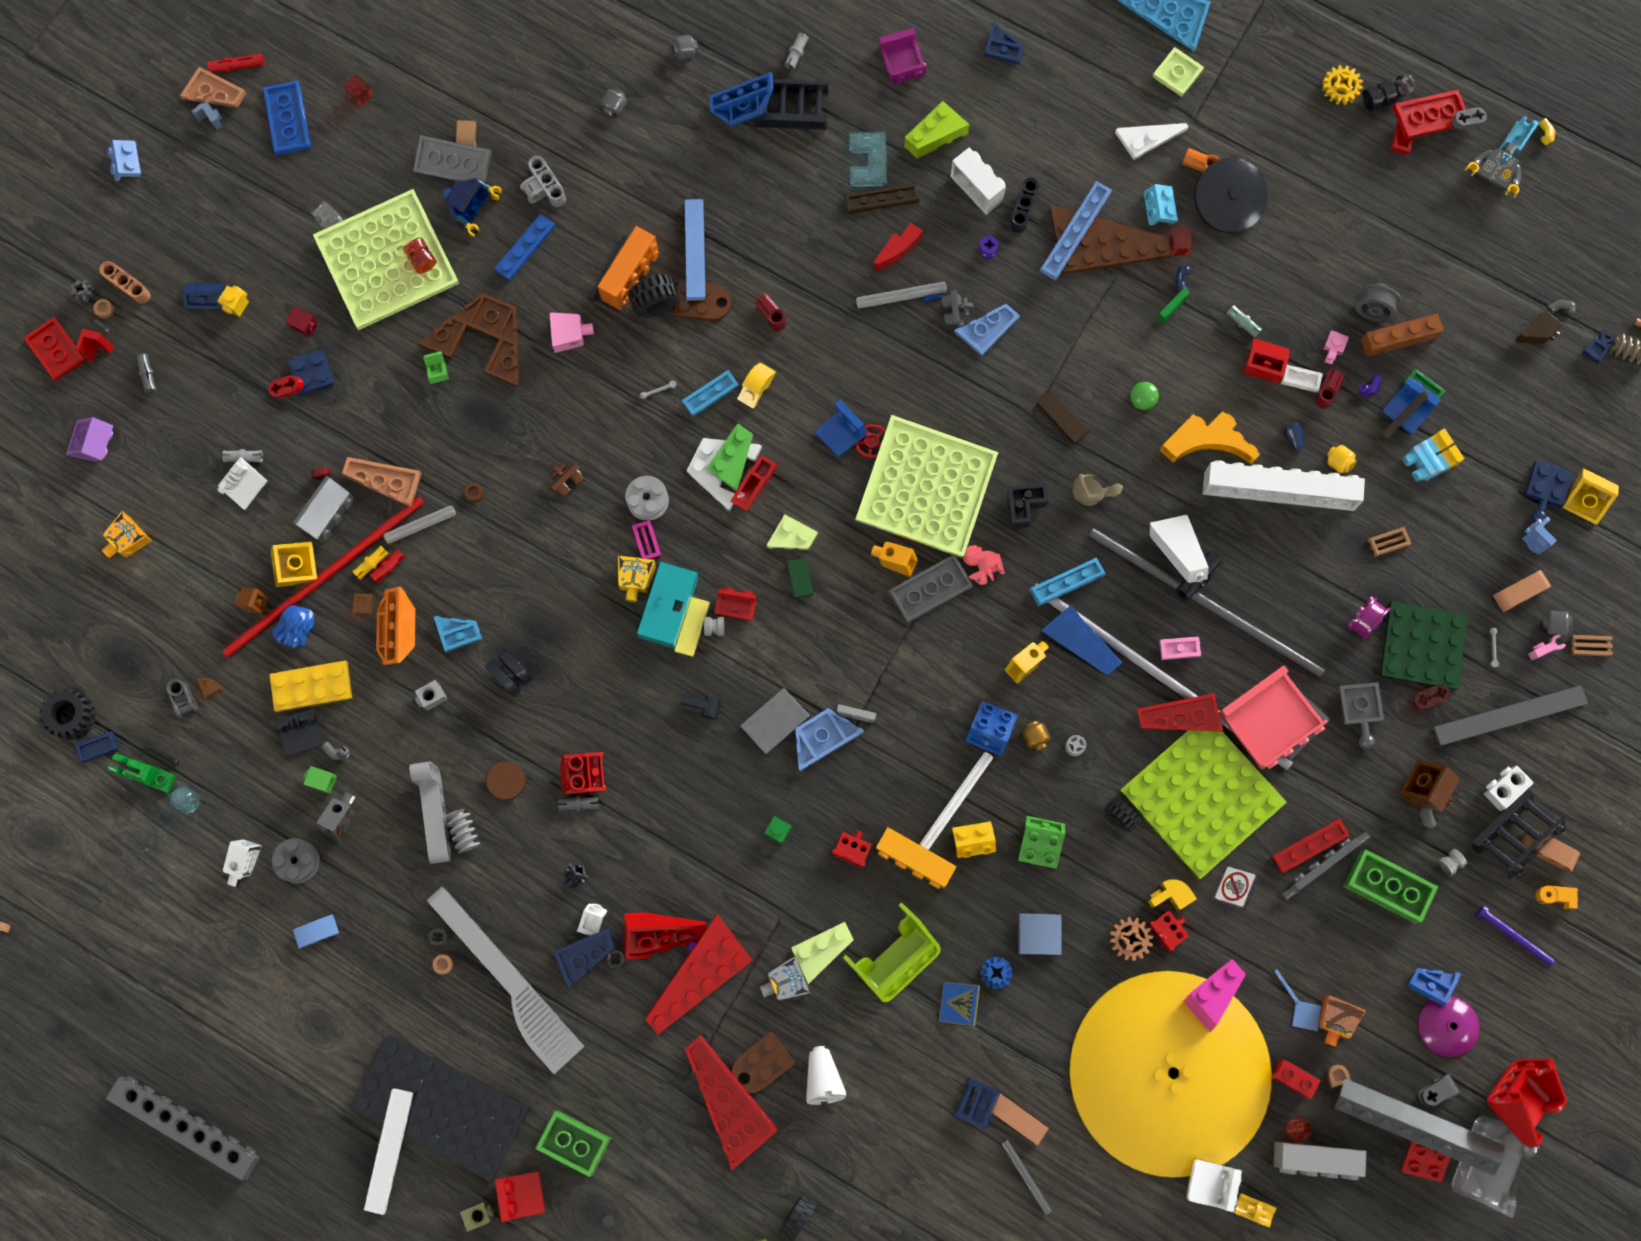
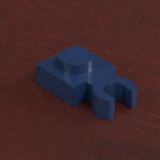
(1598, 347)

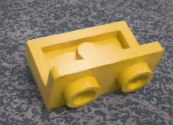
(974, 839)

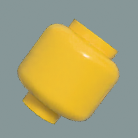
(1341, 459)

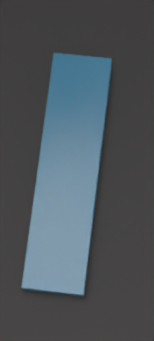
(1067, 582)

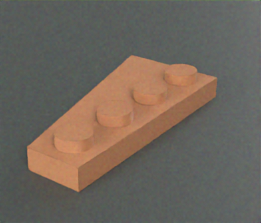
(385, 479)

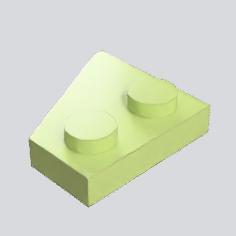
(792, 535)

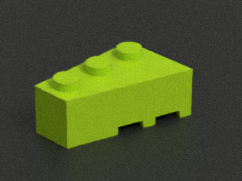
(936, 129)

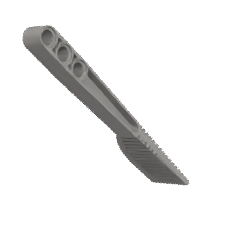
(535, 1019)

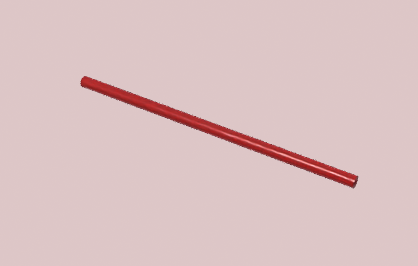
(322, 577)

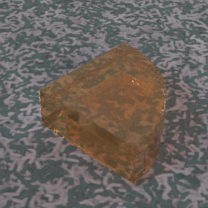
(209, 686)

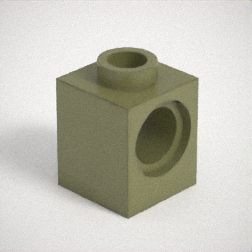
(469, 1219)

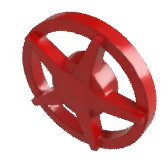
(871, 441)

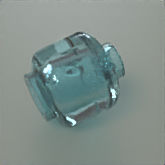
(184, 800)

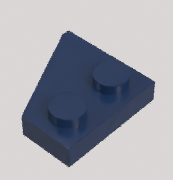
(1003, 46)

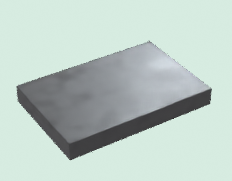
(775, 721)

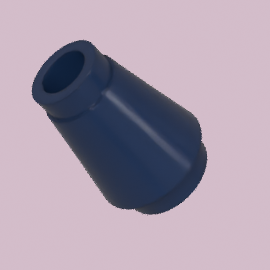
(1294, 433)

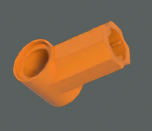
(1198, 160)

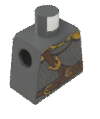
(336, 816)

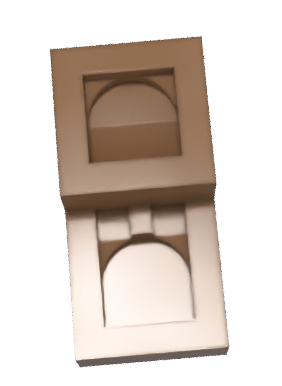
(466, 132)

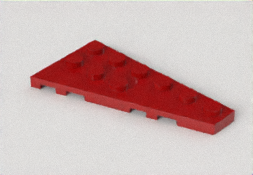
(705, 969)
(733, 1110)

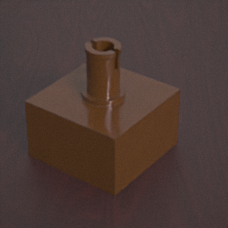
(1430, 785)

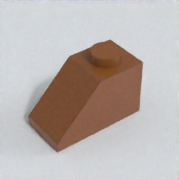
(252, 600)

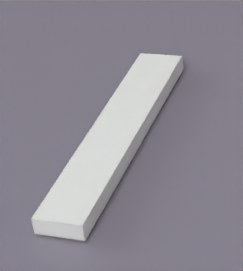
(388, 1151)

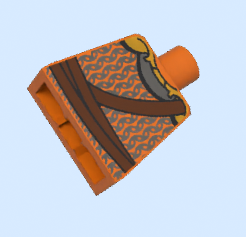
(1338, 1019)

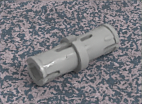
(796, 51)
(248, 456)

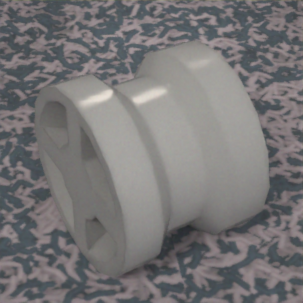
(1078, 744)

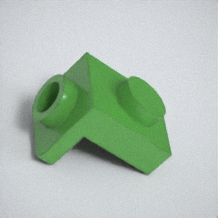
(436, 367)

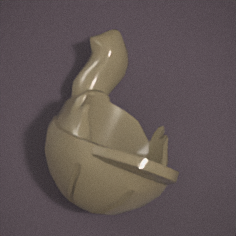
(1090, 492)

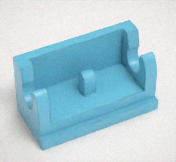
(1519, 134)

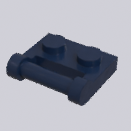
(982, 1106)

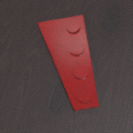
(1187, 715)

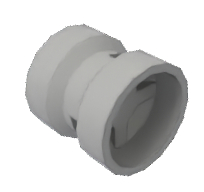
(714, 626)
(1452, 862)

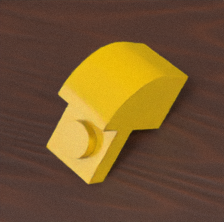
(755, 383)
(1176, 891)

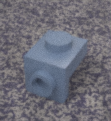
(204, 110)

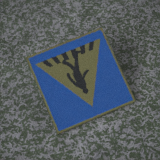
(959, 1003)

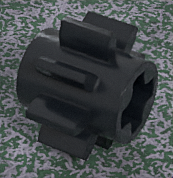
(575, 875)

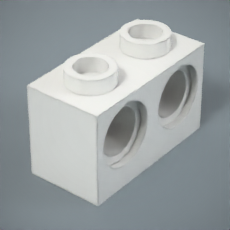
(1510, 791)

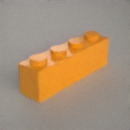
(916, 858)

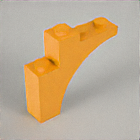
(1218, 435)

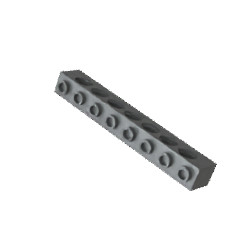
(121, 1096)

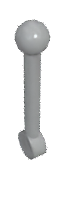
(672, 384)
(1494, 663)

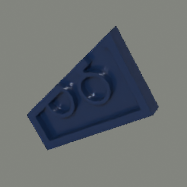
(583, 955)

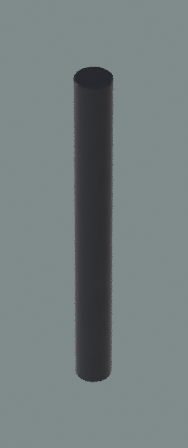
(595, 292)

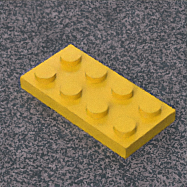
(311, 686)

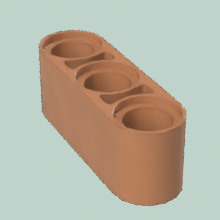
(117, 279)
(1522, 591)
(1554, 852)

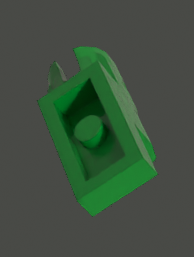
(144, 773)

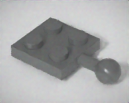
(1361, 706)

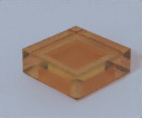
(363, 603)

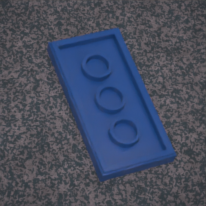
(287, 117)

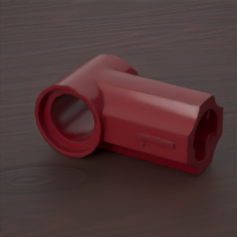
(770, 312)
(1329, 388)

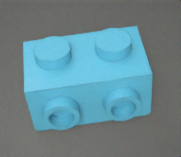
(1160, 204)

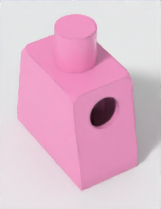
(568, 331)

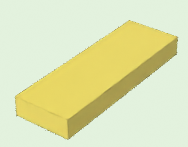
(692, 627)

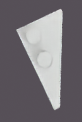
(1146, 138)

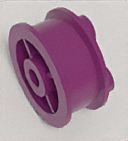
(1368, 618)

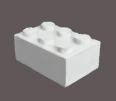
(978, 180)

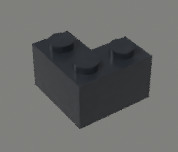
(1022, 499)

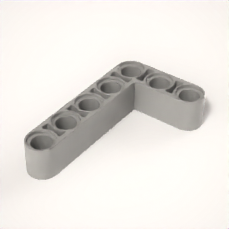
(428, 779)

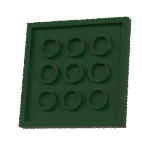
(1423, 645)

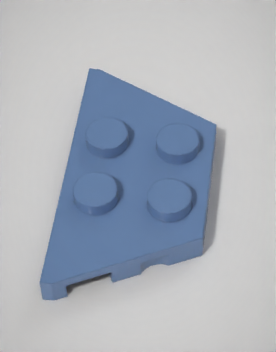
(823, 736)

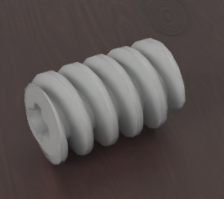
(461, 830)

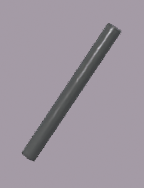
(1026, 1177)

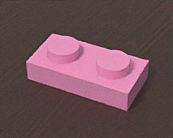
(1180, 648)

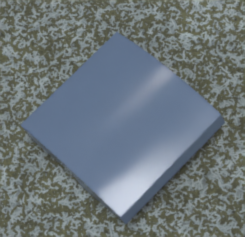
(1040, 934)

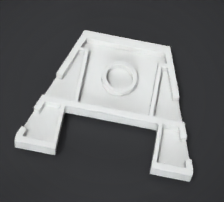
(705, 453)

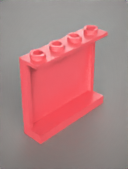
(1272, 719)

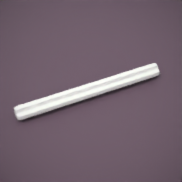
(956, 800)

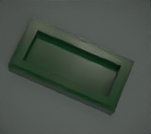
(800, 578)

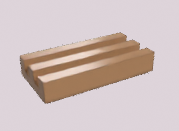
(1374, 547)
(1608, 645)

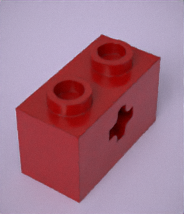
(1295, 1079)

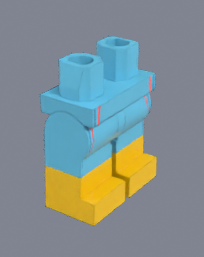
(1426, 458)

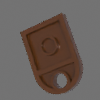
(702, 309)
(763, 1063)

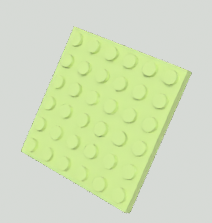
(370, 260)
(926, 486)

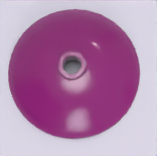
(1436, 1032)

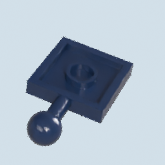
(1549, 486)

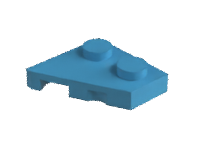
(457, 632)

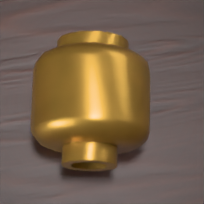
(1036, 735)

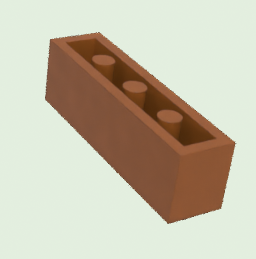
(1402, 335)

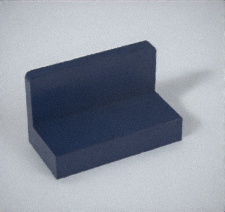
(202, 295)

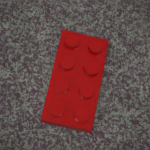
(1428, 114)

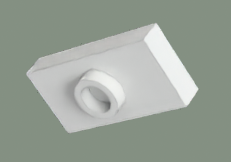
(1302, 378)

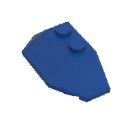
(743, 100)

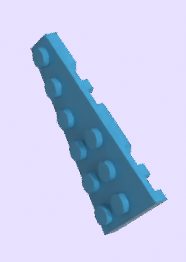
(1177, 18)

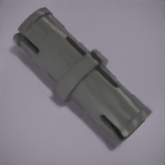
(146, 373)
(578, 803)

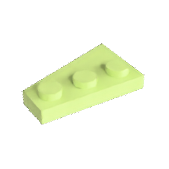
(821, 950)

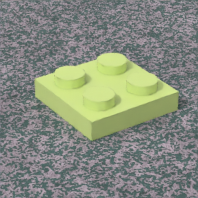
(1178, 72)

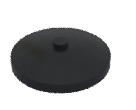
(1230, 195)

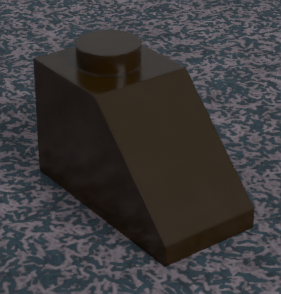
(1541, 330)

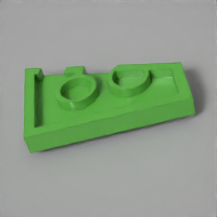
(731, 457)

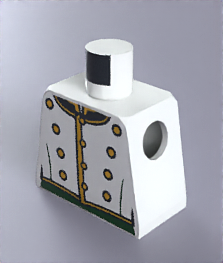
(240, 860)

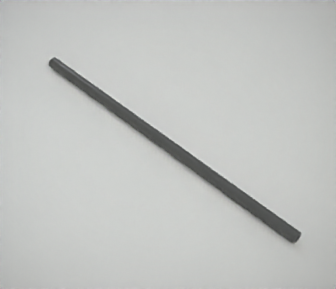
(1208, 603)

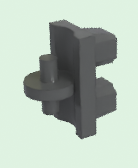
(959, 309)

